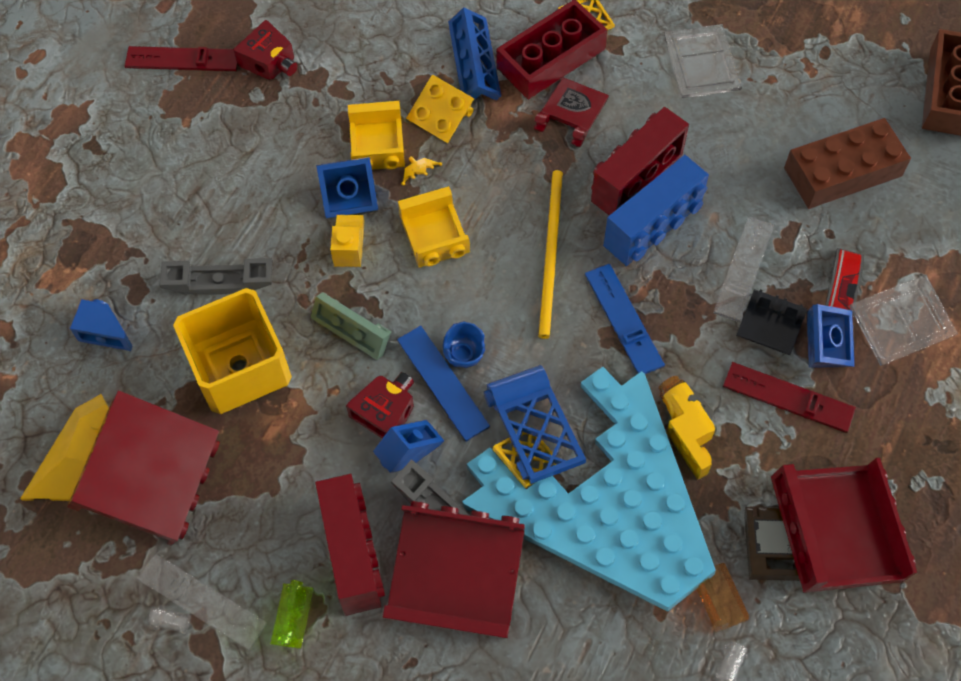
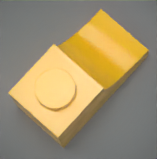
(347, 241)

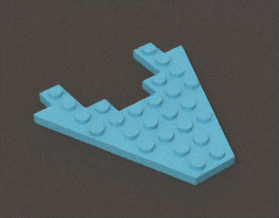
(623, 522)

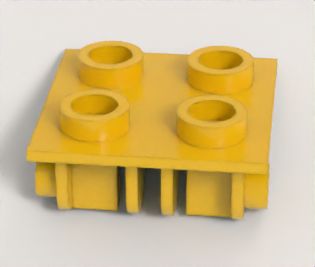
(440, 108)

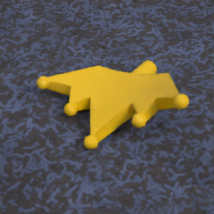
(418, 167)

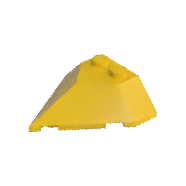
(69, 453)

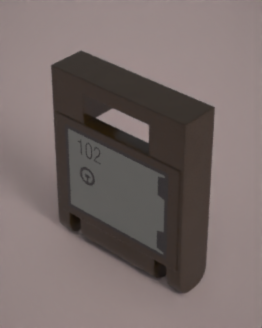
(767, 540)

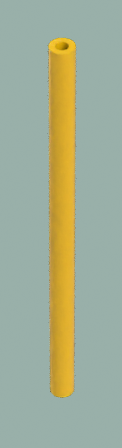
(550, 256)

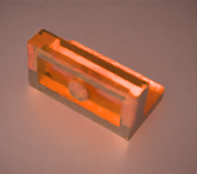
(722, 600)

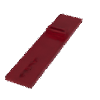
(181, 58)
(789, 397)

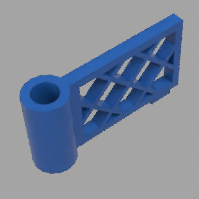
(516, 394)

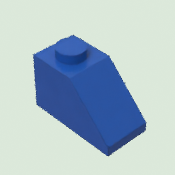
(98, 325)
(407, 443)

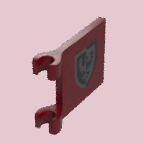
(573, 106)

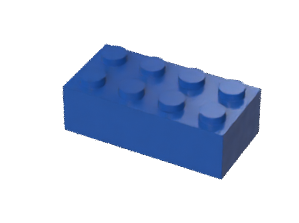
(655, 210)

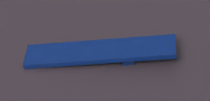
(624, 319)
(443, 383)

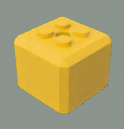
(231, 332)

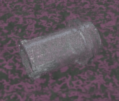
(169, 619)
(732, 661)

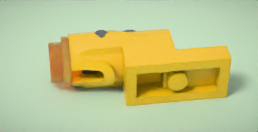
(689, 425)

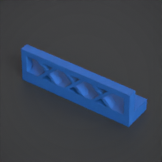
(469, 55)

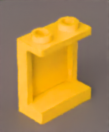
(377, 134)
(433, 227)

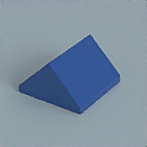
(347, 187)
(830, 337)

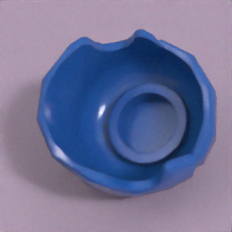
(464, 345)

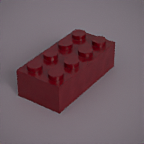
(551, 48)
(639, 160)
(350, 552)

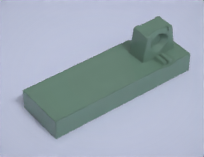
(350, 326)

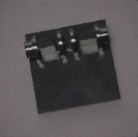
(772, 322)

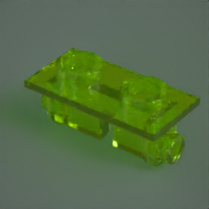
(292, 615)

